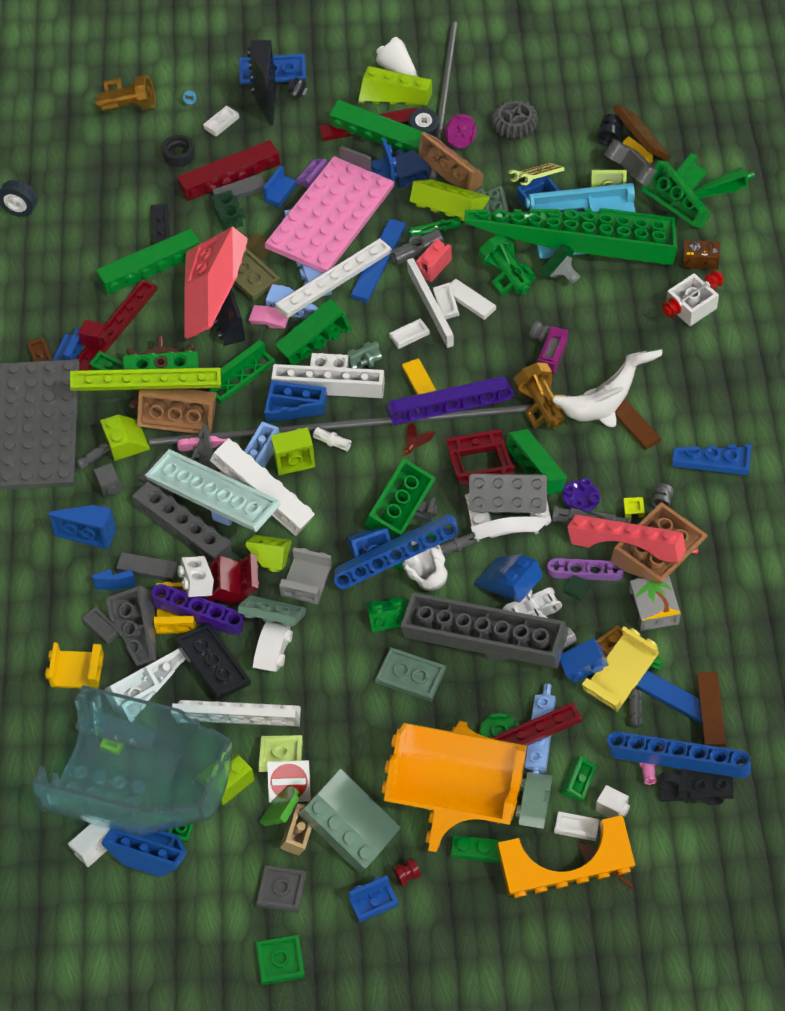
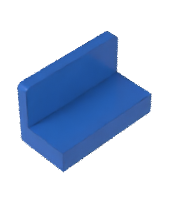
(278, 188)
(69, 347)

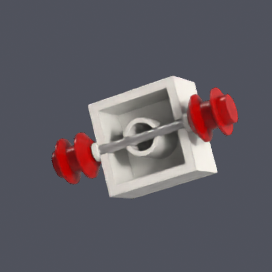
(693, 297)

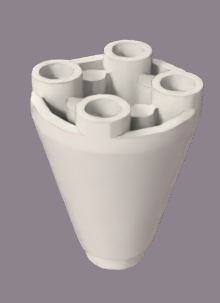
(395, 57)

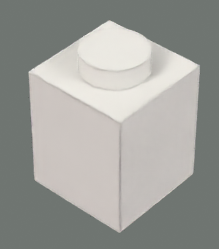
(612, 803)

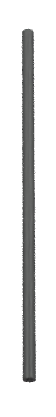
(445, 85)

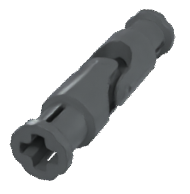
(571, 513)

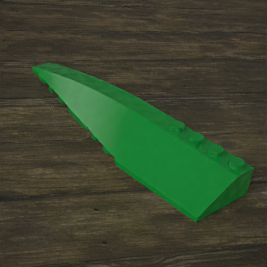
(588, 232)

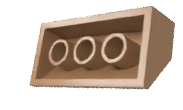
(449, 163)
(176, 409)

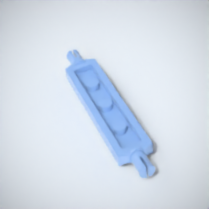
(538, 752)

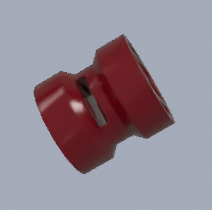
(405, 872)

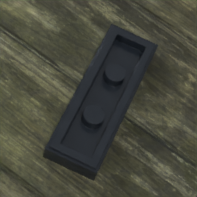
(160, 222)

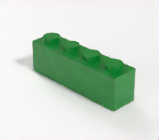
(534, 459)

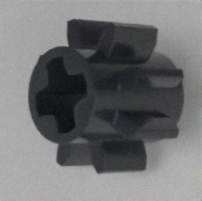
(297, 87)

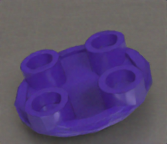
(581, 495)

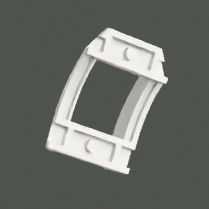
(484, 527)

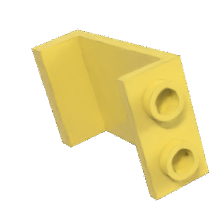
(626, 667)

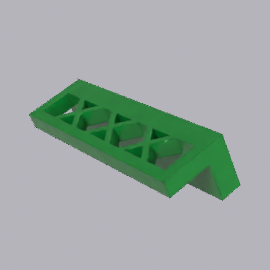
(237, 366)

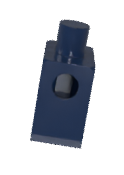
(410, 168)

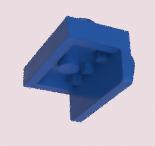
(372, 898)

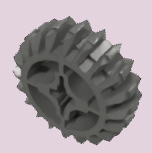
(514, 119)

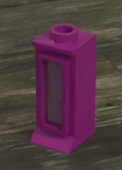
(554, 348)

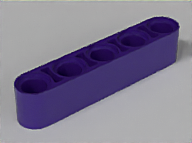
(203, 616)

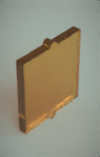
(256, 245)

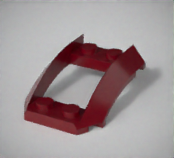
(479, 443)

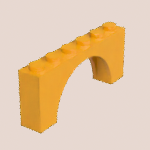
(525, 875)

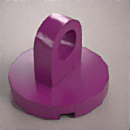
(460, 130)

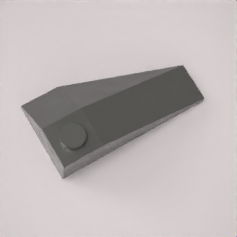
(134, 618)

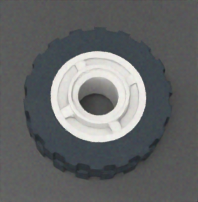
(17, 198)

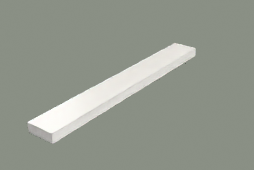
(333, 278)

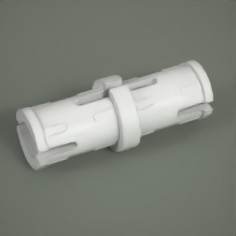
(332, 439)

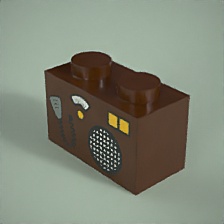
(701, 254)

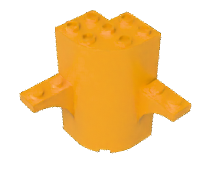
(454, 776)

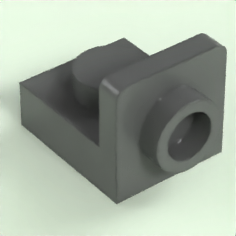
(427, 511)

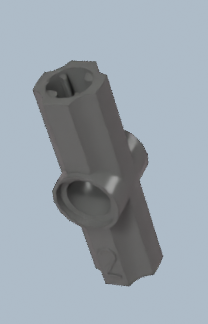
(416, 247)

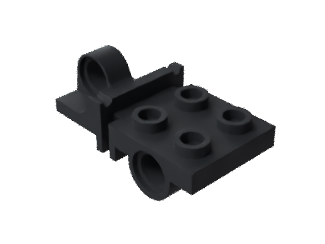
(697, 786)

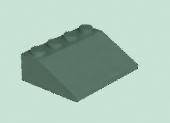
(349, 821)

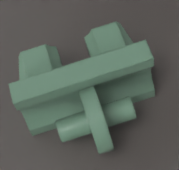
(364, 356)

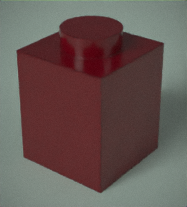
(93, 334)

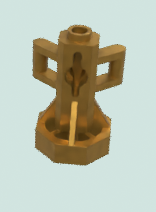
(139, 93)
(536, 383)

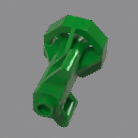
(500, 253)

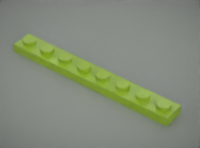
(145, 379)

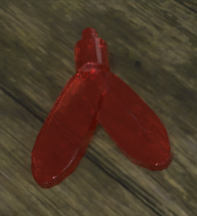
(414, 440)

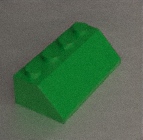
(400, 499)

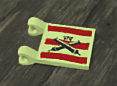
(535, 172)

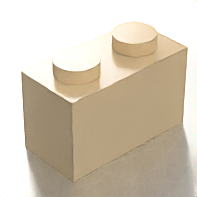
(295, 833)

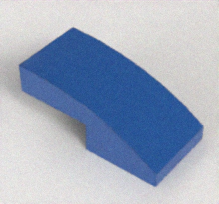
(107, 581)

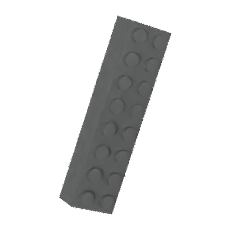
(485, 630)

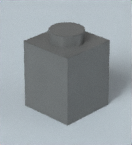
(107, 480)

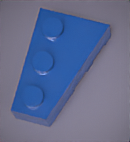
(294, 401)

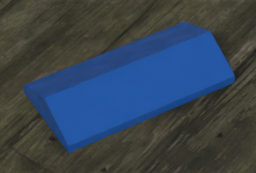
(285, 67)

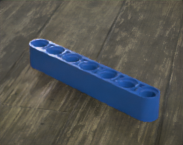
(401, 544)
(669, 758)

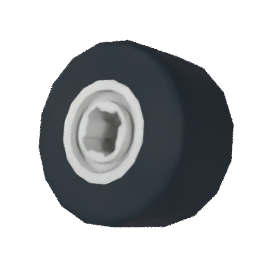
(424, 120)

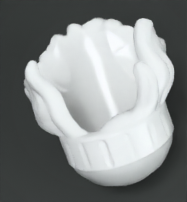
(427, 568)

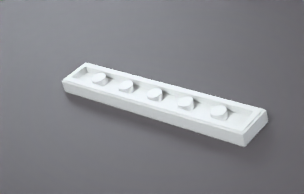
(430, 303)

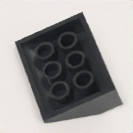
(263, 76)

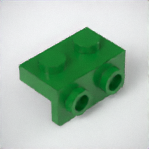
(386, 614)

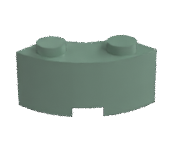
(535, 800)

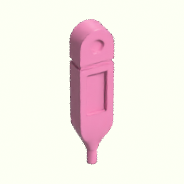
(190, 444)

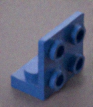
(385, 165)

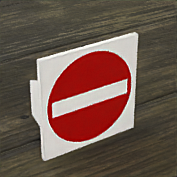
(286, 774)

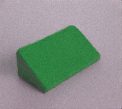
(578, 778)

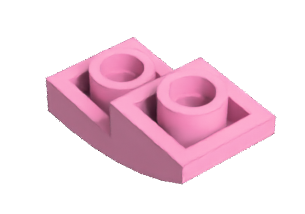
(268, 316)

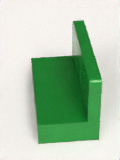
(691, 172)

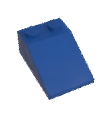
(85, 525)
(511, 577)

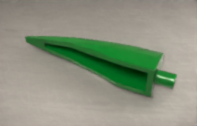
(726, 183)

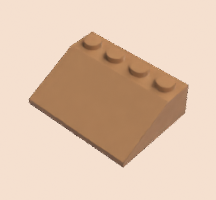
(646, 565)

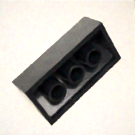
(230, 321)

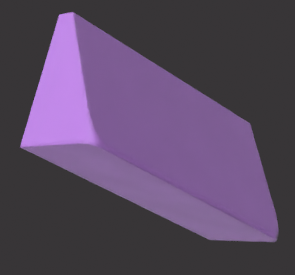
(311, 172)

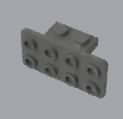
(508, 493)

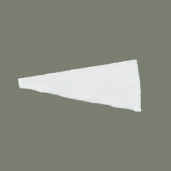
(149, 679)

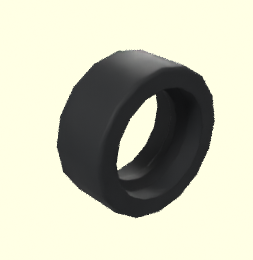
(174, 142)

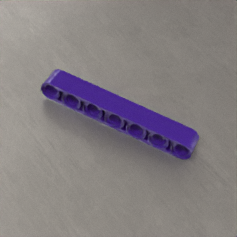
(449, 400)

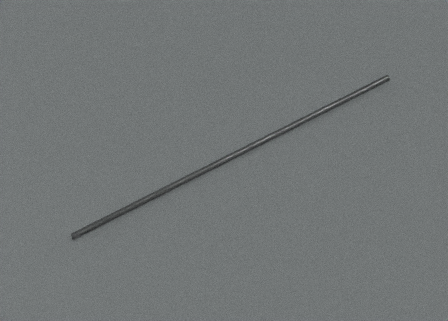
(350, 424)

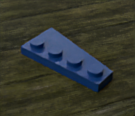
(726, 460)

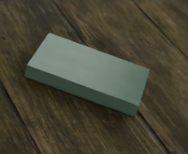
(410, 674)

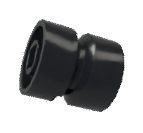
(609, 129)

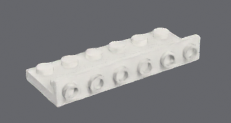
(241, 713)

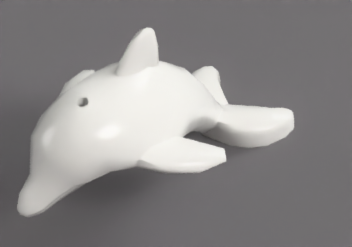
(604, 400)

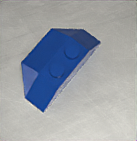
(151, 853)

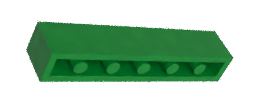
(375, 127)
(146, 262)

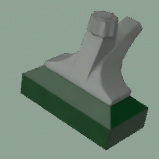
(560, 265)

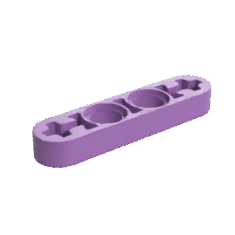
(585, 572)

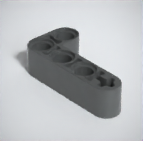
(631, 161)

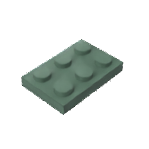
(271, 610)

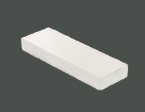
(472, 300)

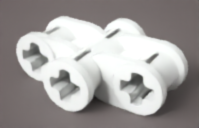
(538, 604)

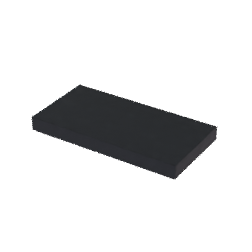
(212, 661)

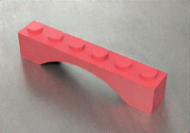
(662, 543)

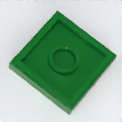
(280, 959)

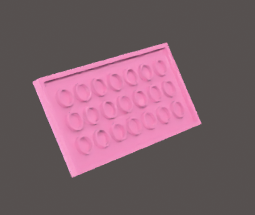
(329, 215)

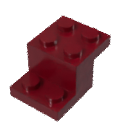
(233, 579)

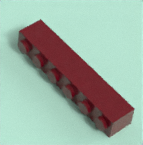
(228, 170)

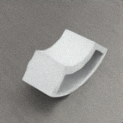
(271, 646)

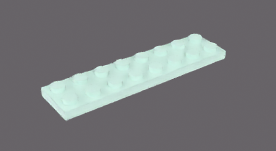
(212, 490)

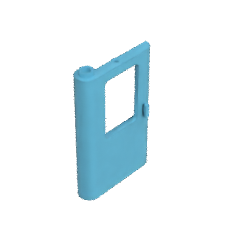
(610, 197)

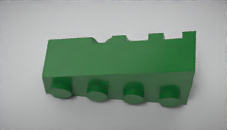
(676, 195)
(313, 333)

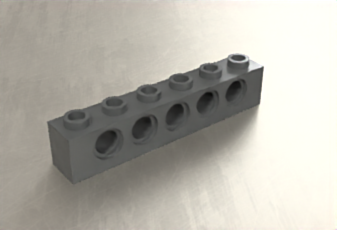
(170, 516)

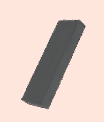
(243, 187)
(147, 566)

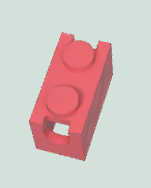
(434, 260)

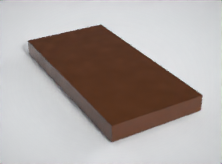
(641, 132)

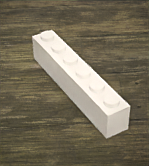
(337, 381)
(243, 468)

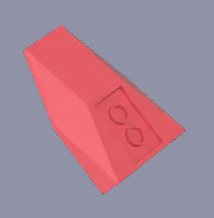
(209, 278)

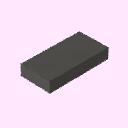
(101, 625)

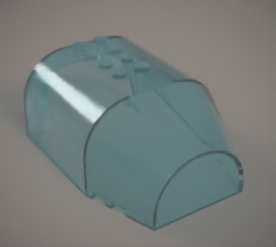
(137, 767)

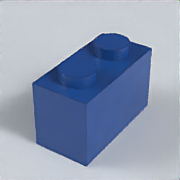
(583, 660)

